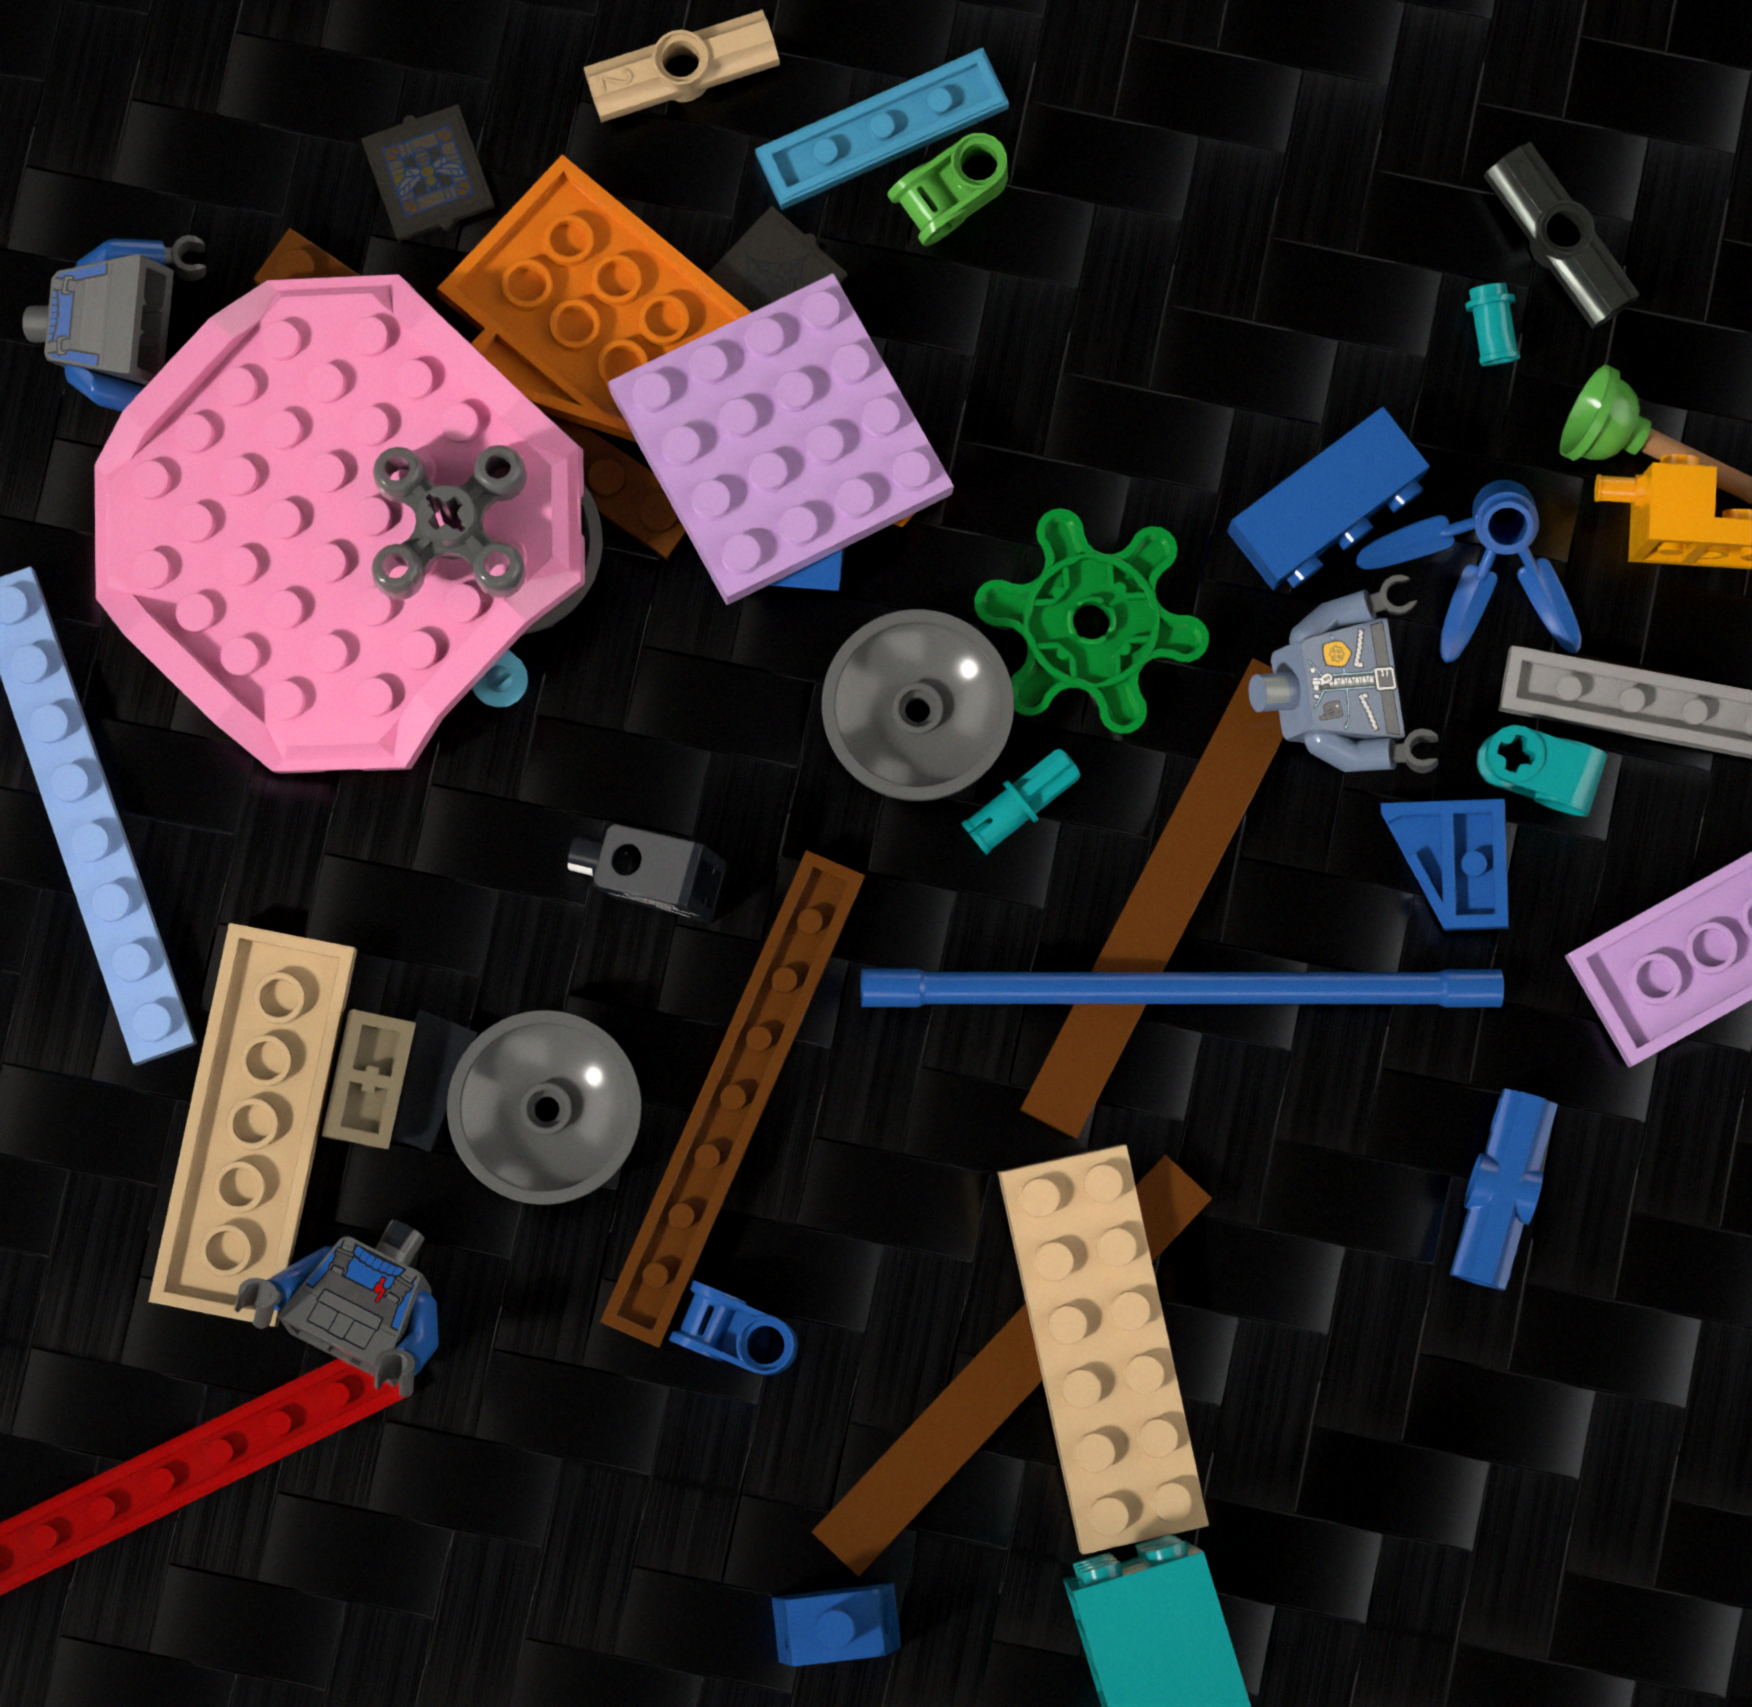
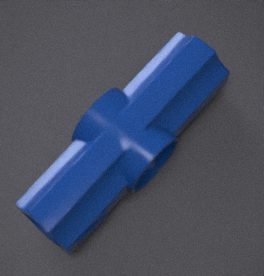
(1503, 1189)

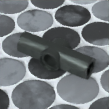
(1539, 200)

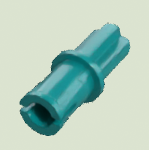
(1022, 800)

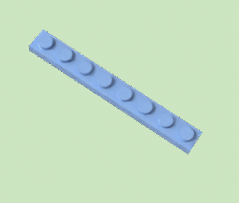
(88, 825)

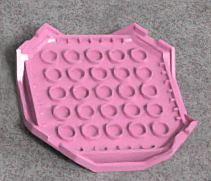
(252, 517)

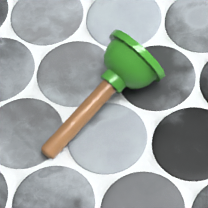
(1609, 420)

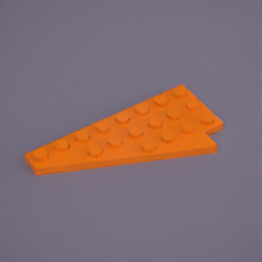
(580, 295)

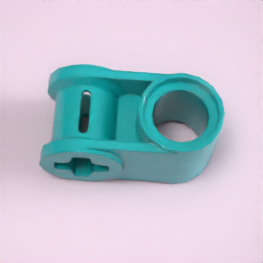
(1553, 769)

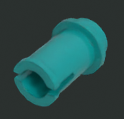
(1493, 323)

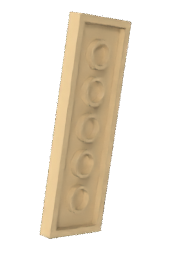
(252, 1118)
(1103, 1348)

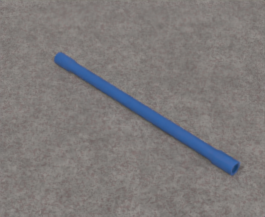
(1443, 988)

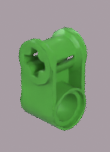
(948, 188)

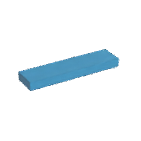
(882, 128)

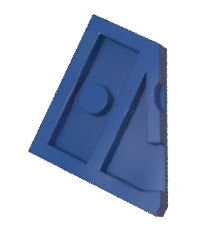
(1457, 858)

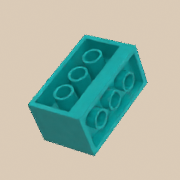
(1155, 1628)

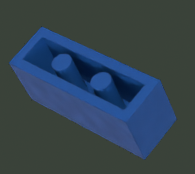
(1330, 501)

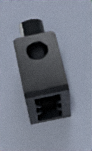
(672, 874)

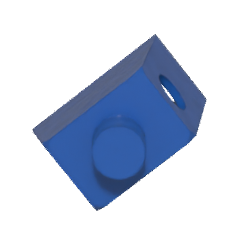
(836, 1624)

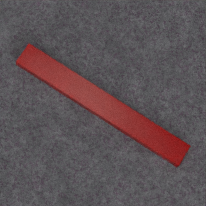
(187, 1469)

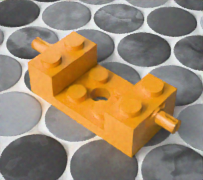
(1676, 515)

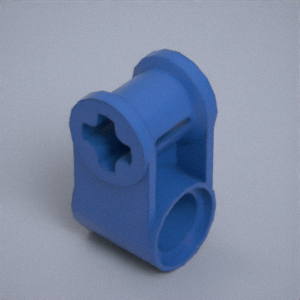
(731, 1330)

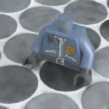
(1341, 686)

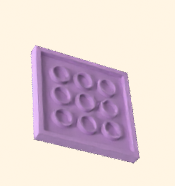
(780, 438)

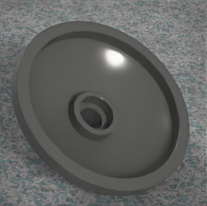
(924, 660)
(497, 1097)

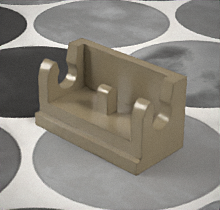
(367, 1079)

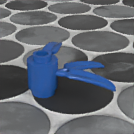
(1478, 581)

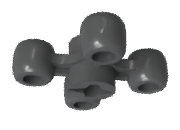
(434, 541)

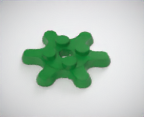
(1080, 578)

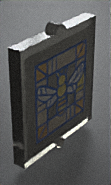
(428, 173)

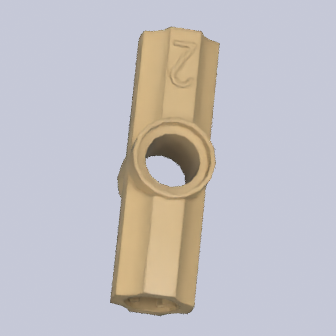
(722, 55)

